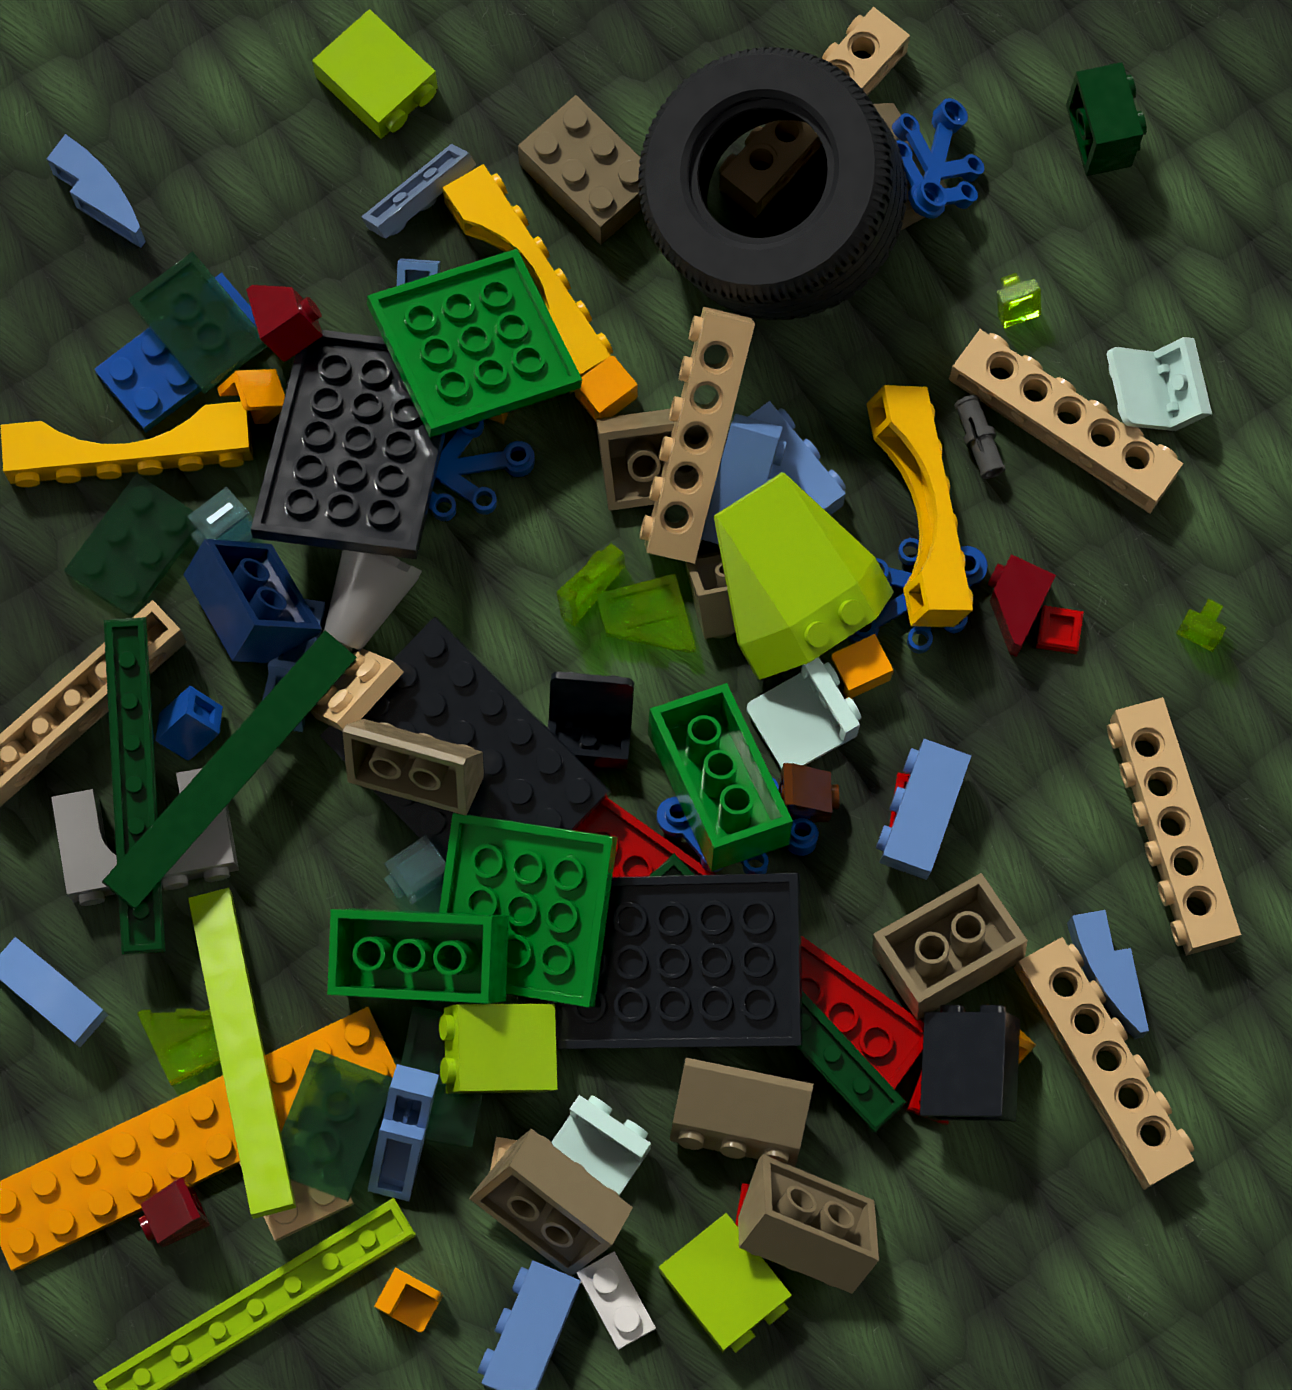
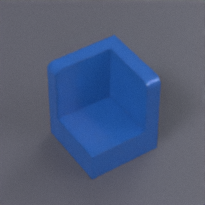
(189, 723)

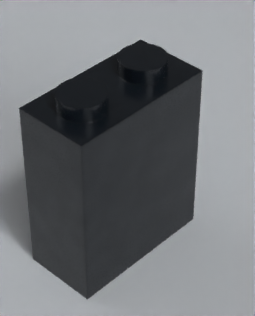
(970, 1064)

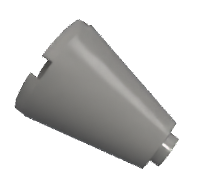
(365, 595)

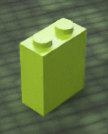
(375, 74)
(499, 1048)
(725, 1285)

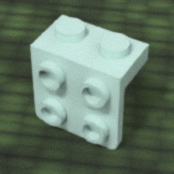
(1160, 386)
(805, 715)
(602, 1143)

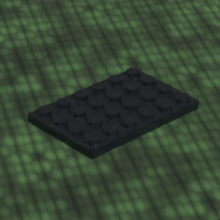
(348, 454)
(461, 701)
(695, 965)

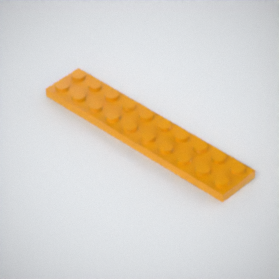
(183, 1138)

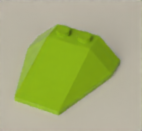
(794, 577)

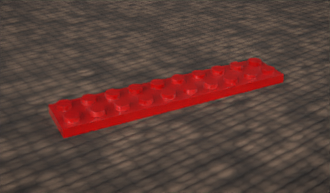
(864, 1015)

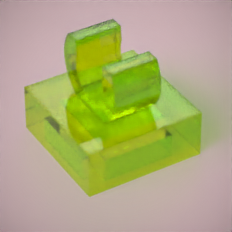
(1018, 300)
(1202, 626)

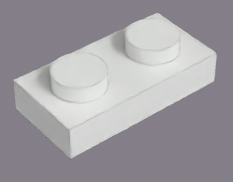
(616, 1300)

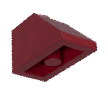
(284, 319)
(1018, 598)
(173, 1213)

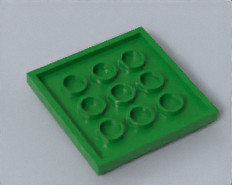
(473, 342)
(551, 889)

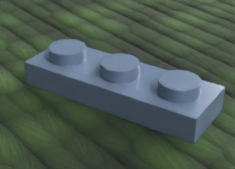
(418, 191)

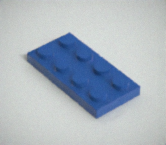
(149, 377)

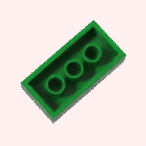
(719, 777)
(418, 955)

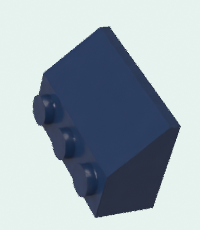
(250, 599)

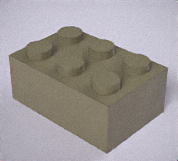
(584, 168)
(949, 946)

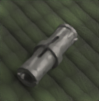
(980, 437)

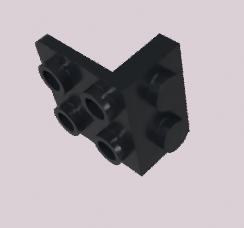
(593, 716)

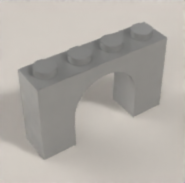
(89, 860)

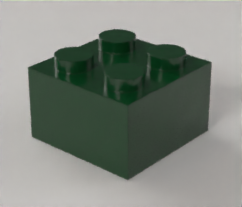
(1105, 118)

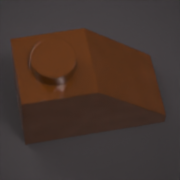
(808, 792)

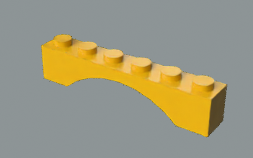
(485, 213)
(906, 431)
(211, 436)

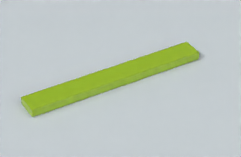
(241, 1054)
(263, 1302)

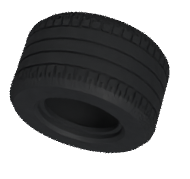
(827, 252)

